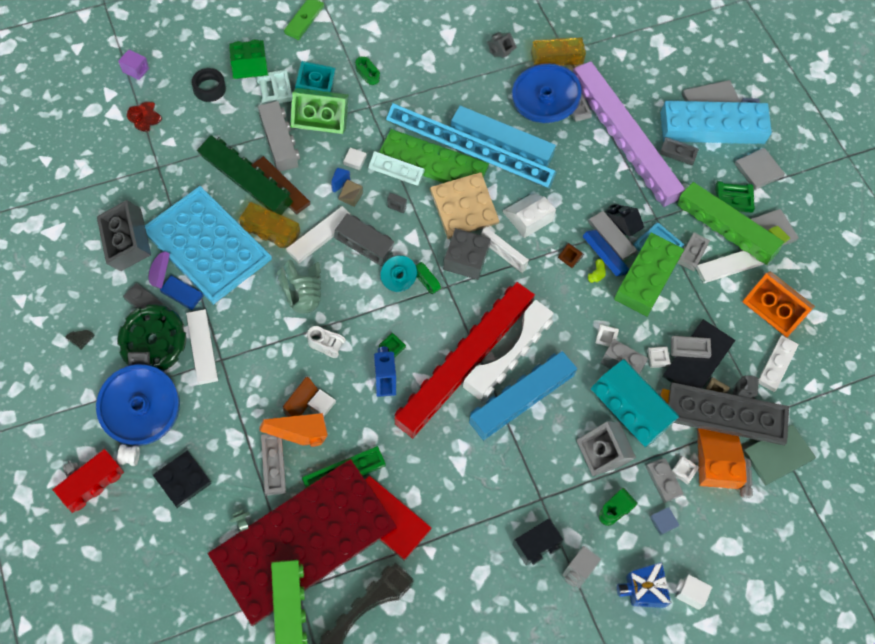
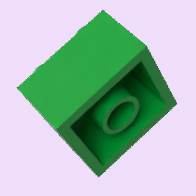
(248, 59)

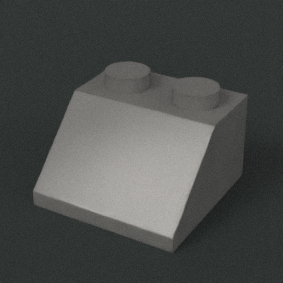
(606, 448)

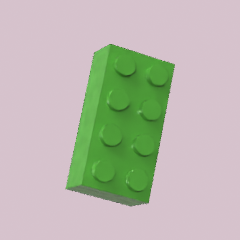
(648, 274)

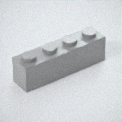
(278, 136)

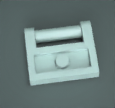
(280, 86)

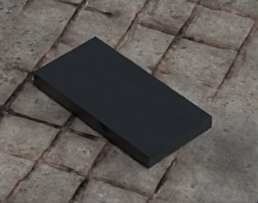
(697, 371)

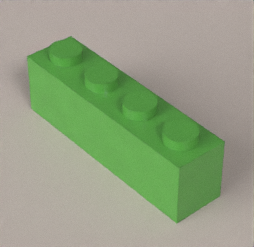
(287, 604)

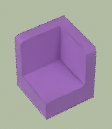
(133, 64)

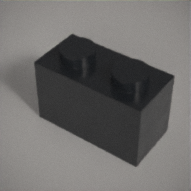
(537, 542)

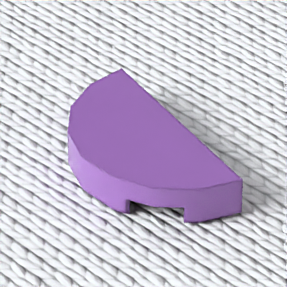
(158, 270)

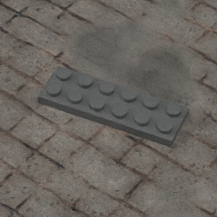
(729, 414)

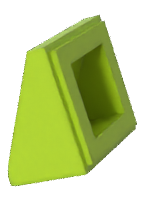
(777, 231)

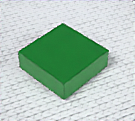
(394, 344)

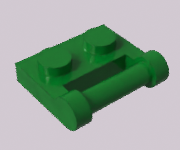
(740, 201)

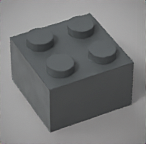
(466, 254)

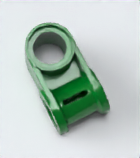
(619, 506)

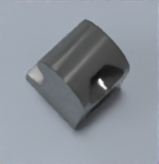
(746, 387)

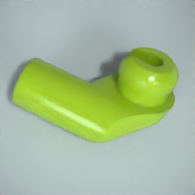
(599, 273)

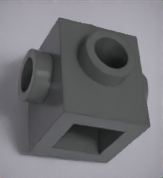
(501, 44)

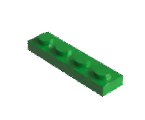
(365, 463)

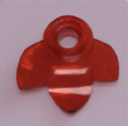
(145, 116)

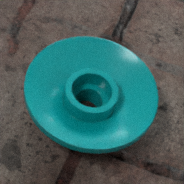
(393, 268)

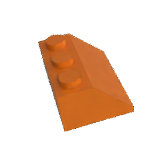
(778, 303)

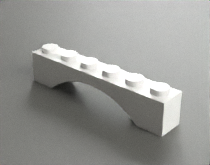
(485, 377)

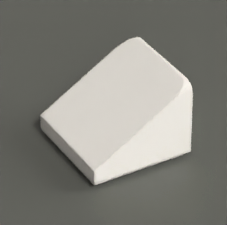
(606, 335)

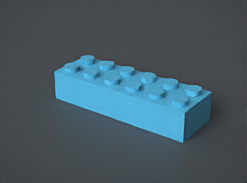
(716, 122)

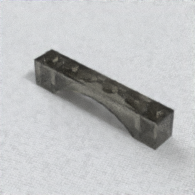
(388, 588)

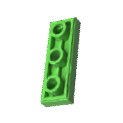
(303, 18)

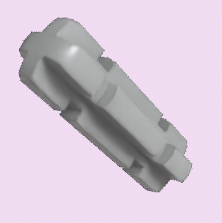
(747, 491)

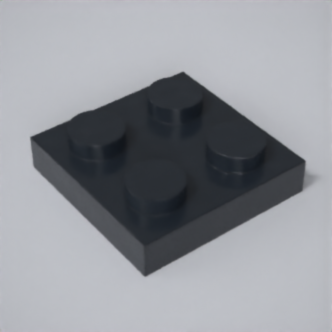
(182, 479)

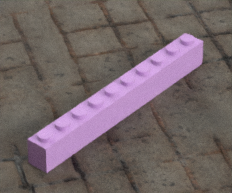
(628, 135)

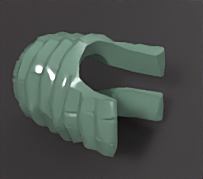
(308, 287)

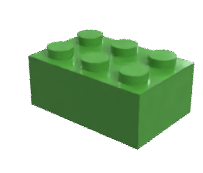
(319, 110)

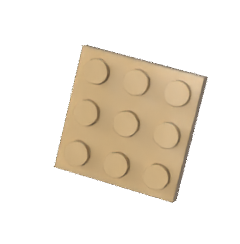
(464, 204)

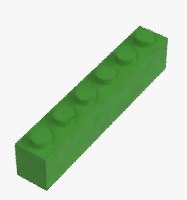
(730, 223)

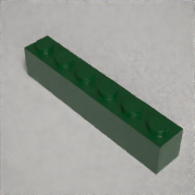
(244, 175)

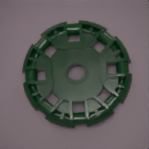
(146, 328)

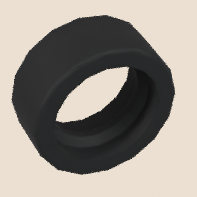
(208, 74)

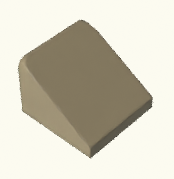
(718, 386)

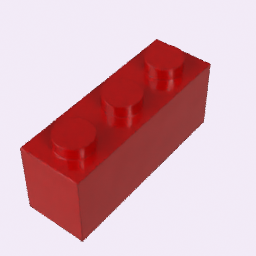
(88, 481)

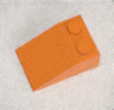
(720, 460)

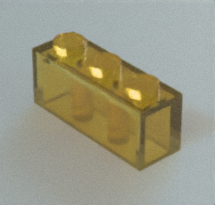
(558, 51)
(269, 225)

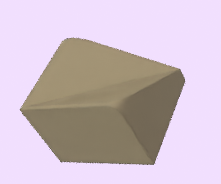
(351, 193)

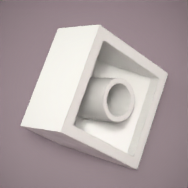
(530, 214)

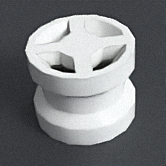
(128, 455)

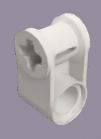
(328, 343)

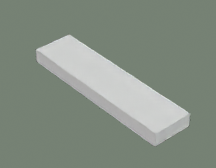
(316, 237)
(727, 266)
(202, 347)

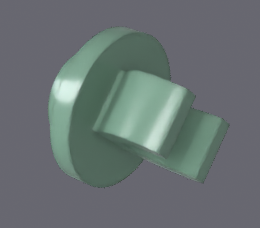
(240, 518)

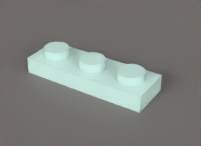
(396, 168)

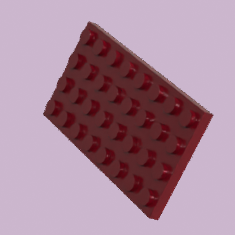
(316, 527)

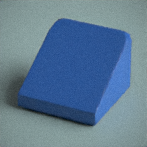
(339, 179)

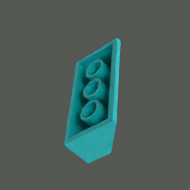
(635, 403)

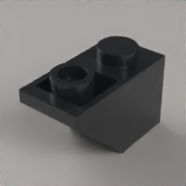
(625, 218)

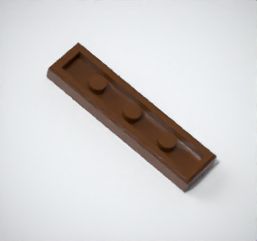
(300, 202)

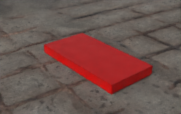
(410, 527)

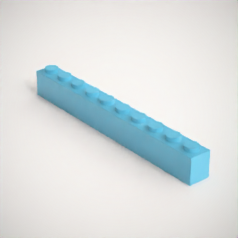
(472, 146)

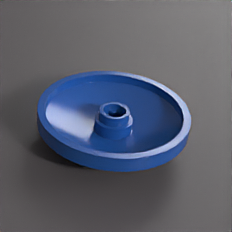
(546, 93)
(137, 405)

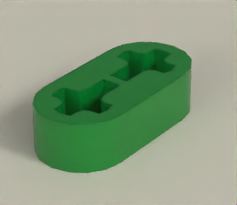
(364, 72)
(427, 278)

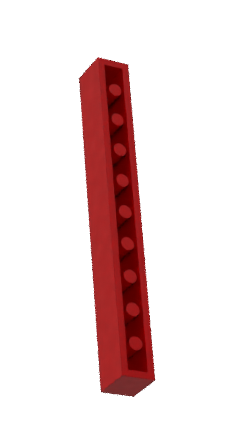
(463, 360)

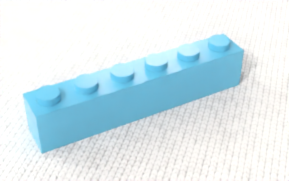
(503, 136)

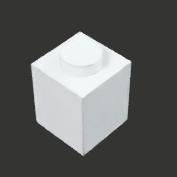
(693, 591)

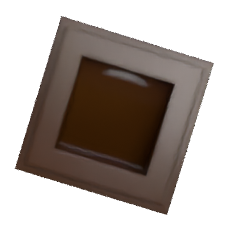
(570, 255)

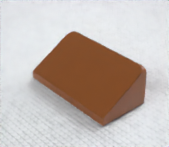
(300, 398)

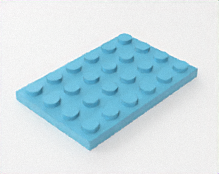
(207, 244)

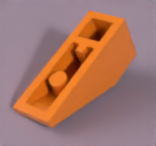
(297, 429)

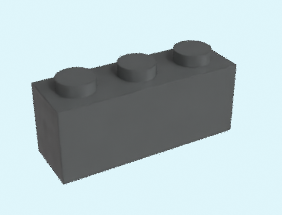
(364, 239)

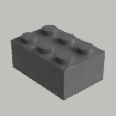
(123, 235)

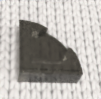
(80, 338)

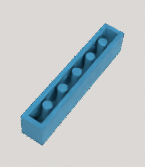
(522, 395)

